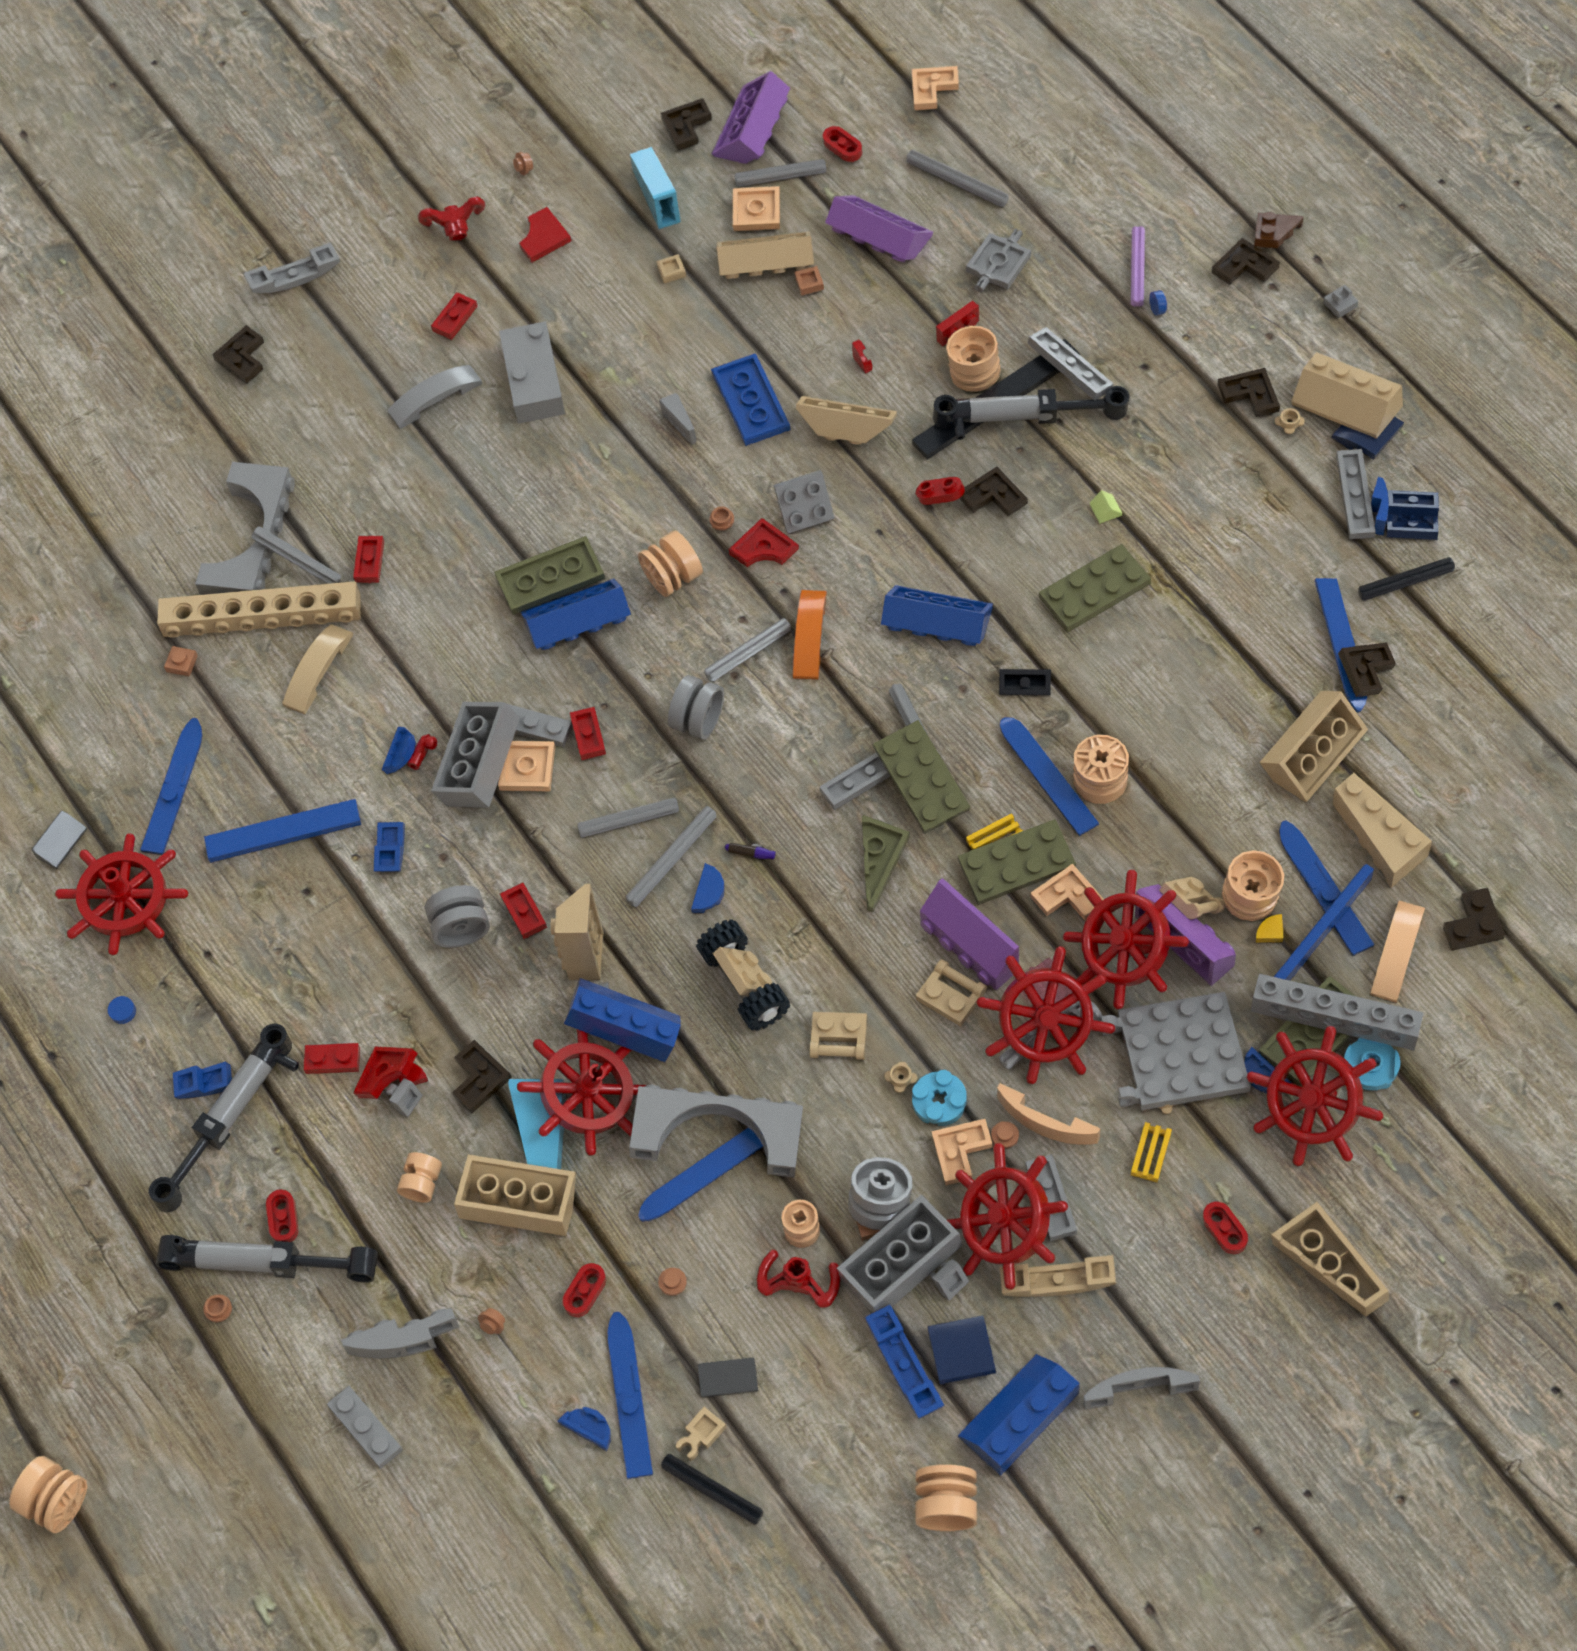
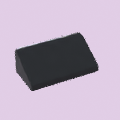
(1024, 681)

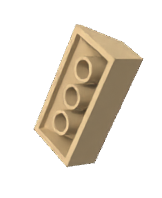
(765, 253)
(1347, 395)
(1314, 744)
(579, 935)
(516, 1195)

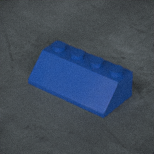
(576, 614)
(936, 615)
(623, 1020)
(1020, 1412)

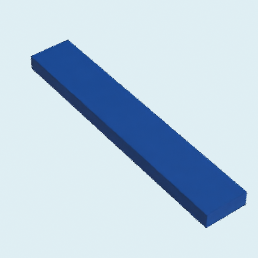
(282, 830)
(1326, 923)

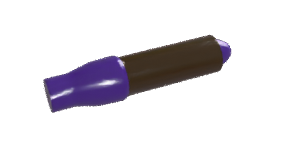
(753, 850)

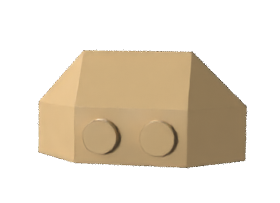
(844, 420)

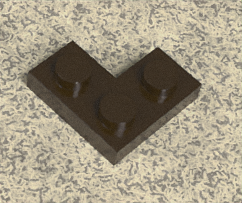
(681, 121)
(1245, 257)
(236, 354)
(1251, 385)
(994, 487)
(1361, 666)
(1480, 925)
(485, 1076)

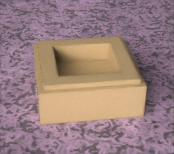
(671, 268)

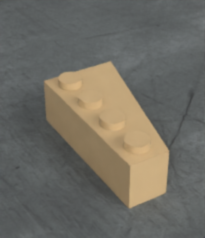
(1381, 829)
(1327, 1254)

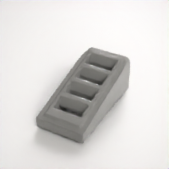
(676, 414)

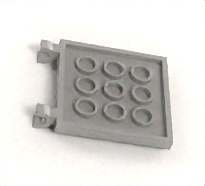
(1180, 1051)

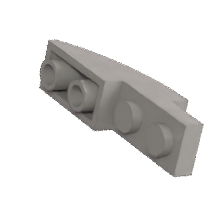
(390, 1341)

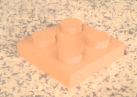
(756, 208)
(528, 766)

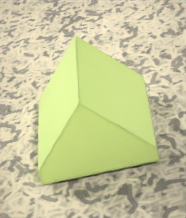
(1105, 507)

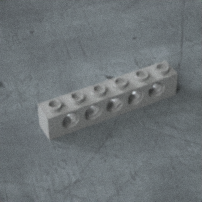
(1329, 1008)

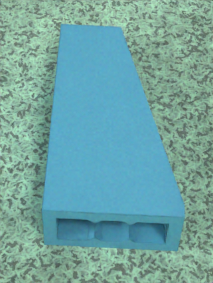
(656, 187)
(530, 1117)

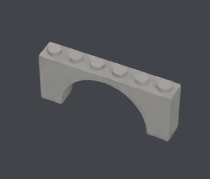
(269, 490)
(662, 1110)

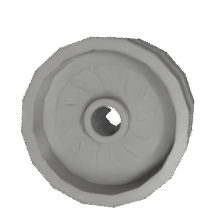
(696, 707)
(457, 916)
(879, 1192)

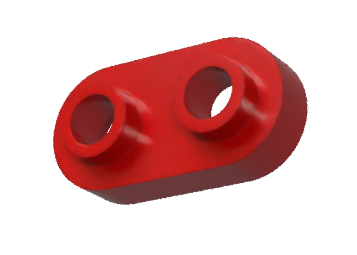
(845, 144)
(940, 490)
(282, 1218)
(1227, 1228)
(584, 1291)

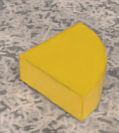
(1270, 930)

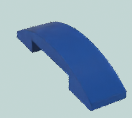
(903, 1362)

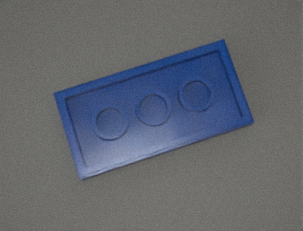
(750, 399)

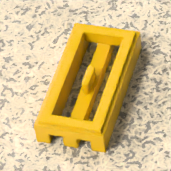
(1003, 822)
(1156, 1131)

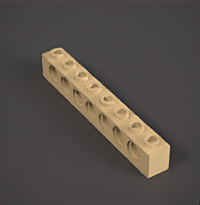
(248, 603)

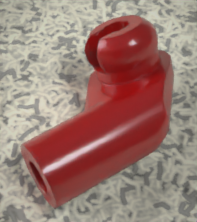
(424, 744)

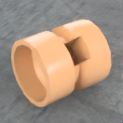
(419, 1177)
(800, 1223)

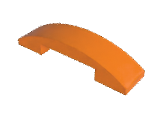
(809, 634)

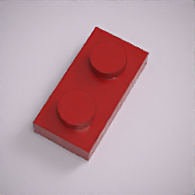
(454, 316)
(962, 318)
(368, 559)
(587, 733)
(523, 910)
(332, 1058)

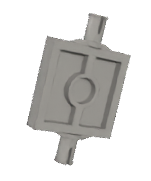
(998, 261)

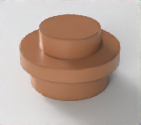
(523, 163)
(721, 518)
(1005, 1133)
(672, 1281)
(217, 1308)
(491, 1321)

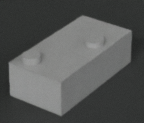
(532, 372)
(475, 754)
(900, 1255)

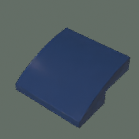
(1370, 446)
(1412, 515)
(961, 1349)

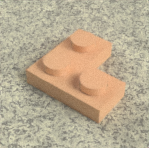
(928, 81)
(1064, 888)
(955, 1143)

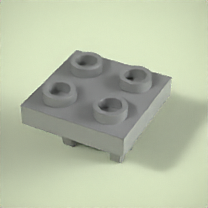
(803, 501)

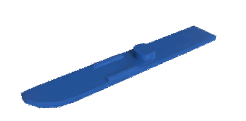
(1339, 631)
(1048, 775)
(173, 789)
(1322, 886)
(700, 1175)
(629, 1398)

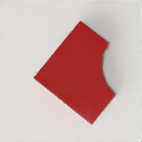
(544, 236)
(763, 543)
(382, 1068)

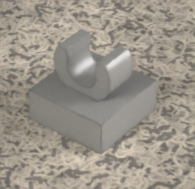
(1341, 301)
(404, 1096)
(950, 1279)

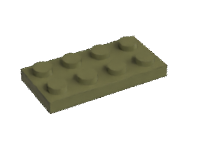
(549, 575)
(1094, 588)
(921, 776)
(1016, 861)
(1303, 1037)

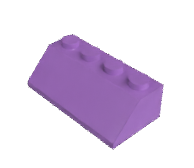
(752, 119)
(877, 227)
(968, 934)
(1205, 951)

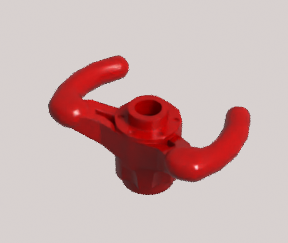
(453, 217)
(797, 1278)

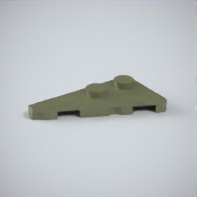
(882, 850)

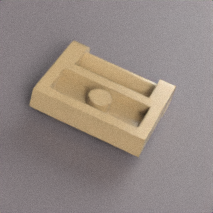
(1190, 893)
(947, 1000)
(838, 1028)

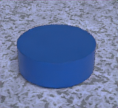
(1158, 302)
(121, 1010)

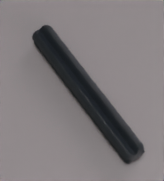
(1406, 578)
(712, 1489)

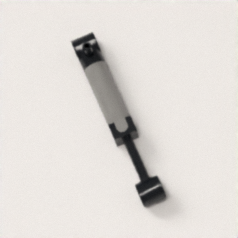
(1027, 407)
(215, 1125)
(279, 1259)

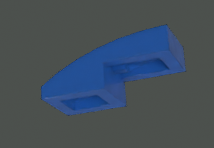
(1380, 505)
(390, 847)
(201, 1082)

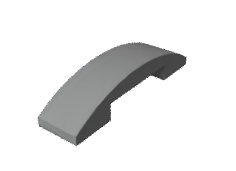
(295, 273)
(431, 391)
(1177, 1380)

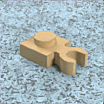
(703, 1430)

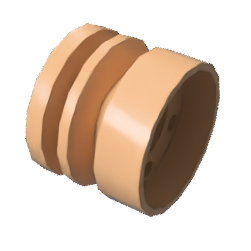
(973, 358)
(670, 563)
(1100, 769)
(1261, 877)
(48, 1494)
(946, 1498)

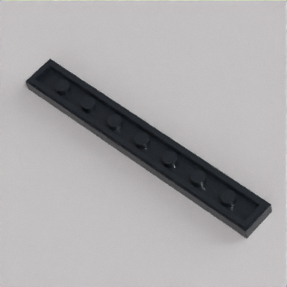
(1016, 384)

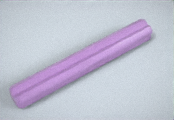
(1137, 266)

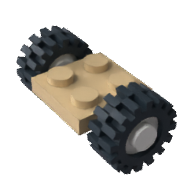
(725, 947)

